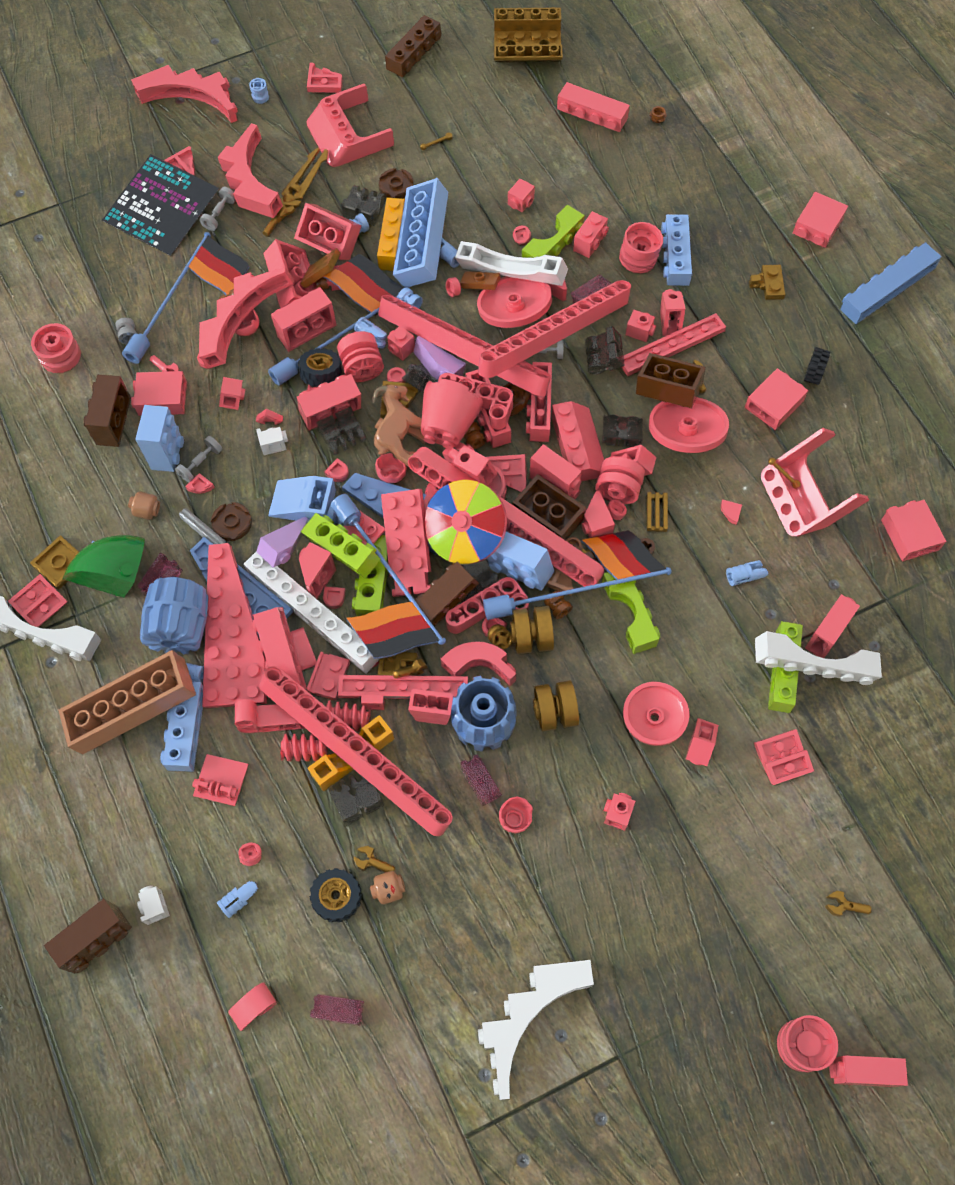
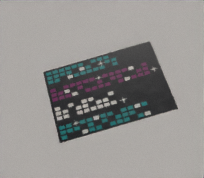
(160, 204)

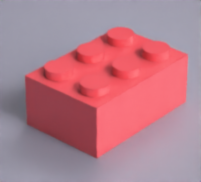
(327, 231)
(304, 319)
(328, 400)

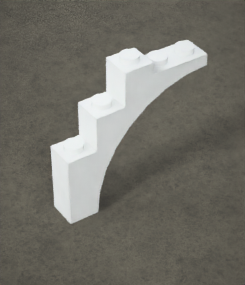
(503, 1036)

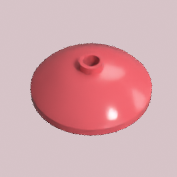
(656, 700)

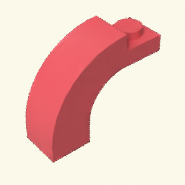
(478, 654)

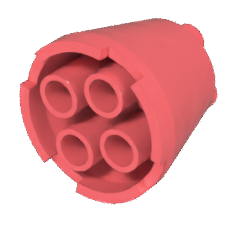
(448, 412)

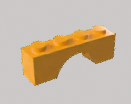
(390, 233)
(332, 768)

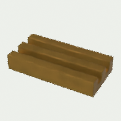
(657, 497)

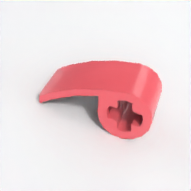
(303, 649)
(253, 1004)

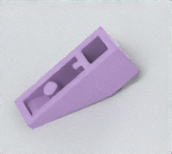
(437, 360)
(280, 544)

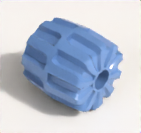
(174, 615)
(483, 713)

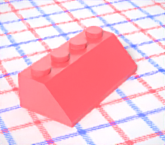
(296, 261)
(578, 438)

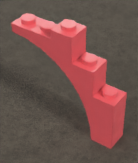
(167, 84)
(248, 191)
(248, 293)

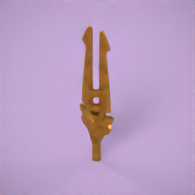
(291, 201)

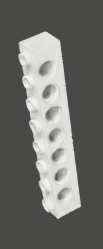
(311, 612)

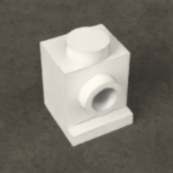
(272, 440)
(152, 905)

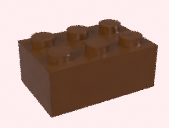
(670, 380)
(107, 410)
(550, 507)
(88, 937)

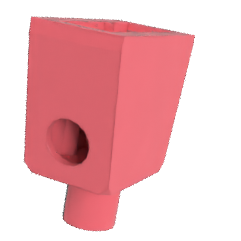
(671, 303)
(473, 464)
(430, 706)

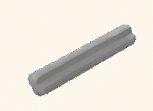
(200, 527)

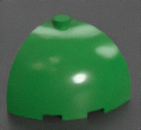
(107, 564)

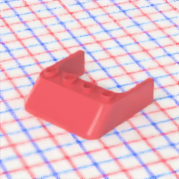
(333, 131)
(804, 508)

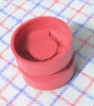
(807, 1044)

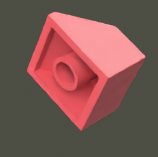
(316, 567)

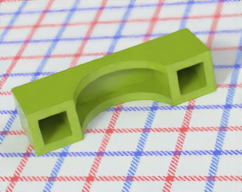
(567, 224)
(641, 633)

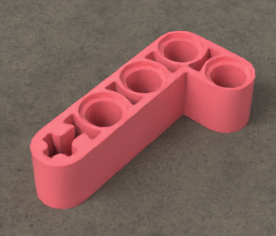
(492, 401)
(469, 619)
(263, 718)

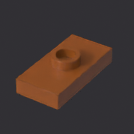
(480, 280)

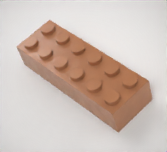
(126, 702)

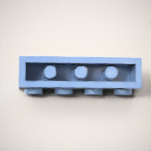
(677, 250)
(183, 733)

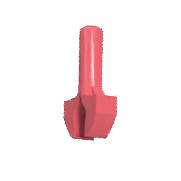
(162, 366)

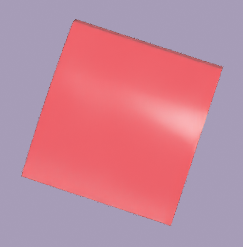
(37, 601)
(783, 757)

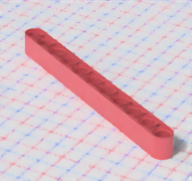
(553, 329)
(459, 342)
(562, 554)
(356, 751)

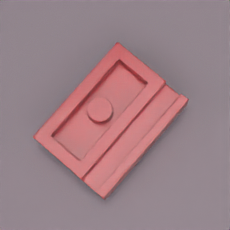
(326, 675)

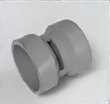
(125, 329)

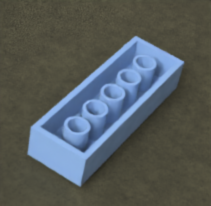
(421, 233)

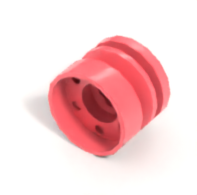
(641, 247)
(360, 356)

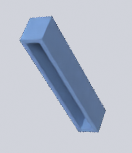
(890, 282)

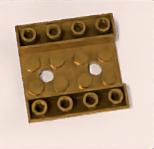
(527, 34)

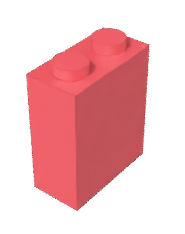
(820, 219)
(160, 389)
(776, 399)
(556, 471)
(913, 530)
(832, 626)
(869, 1071)

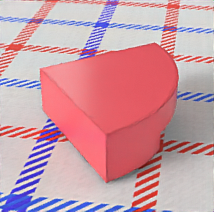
(269, 416)
(199, 485)
(731, 511)

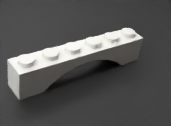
(540, 269)
(73, 640)
(780, 651)

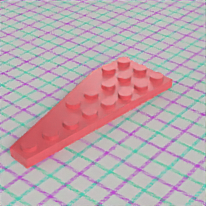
(231, 644)

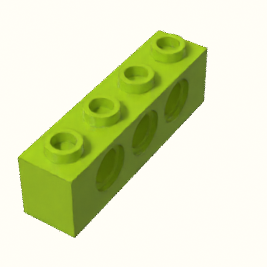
(341, 545)
(375, 585)
(783, 682)

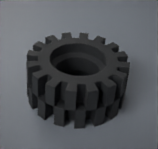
(817, 366)

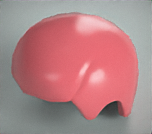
(248, 325)
(390, 469)
(515, 815)

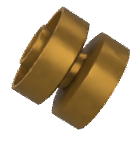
(527, 630)
(549, 706)

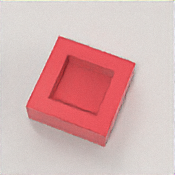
(375, 702)

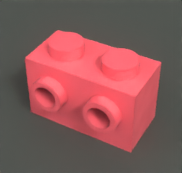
(590, 234)

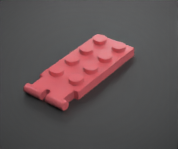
(406, 540)

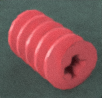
(351, 717)
(302, 748)

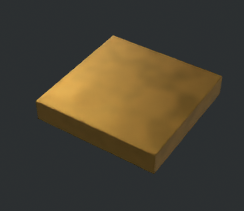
(320, 268)
(54, 561)

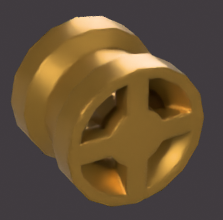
(504, 636)

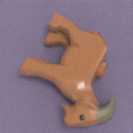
(396, 423)

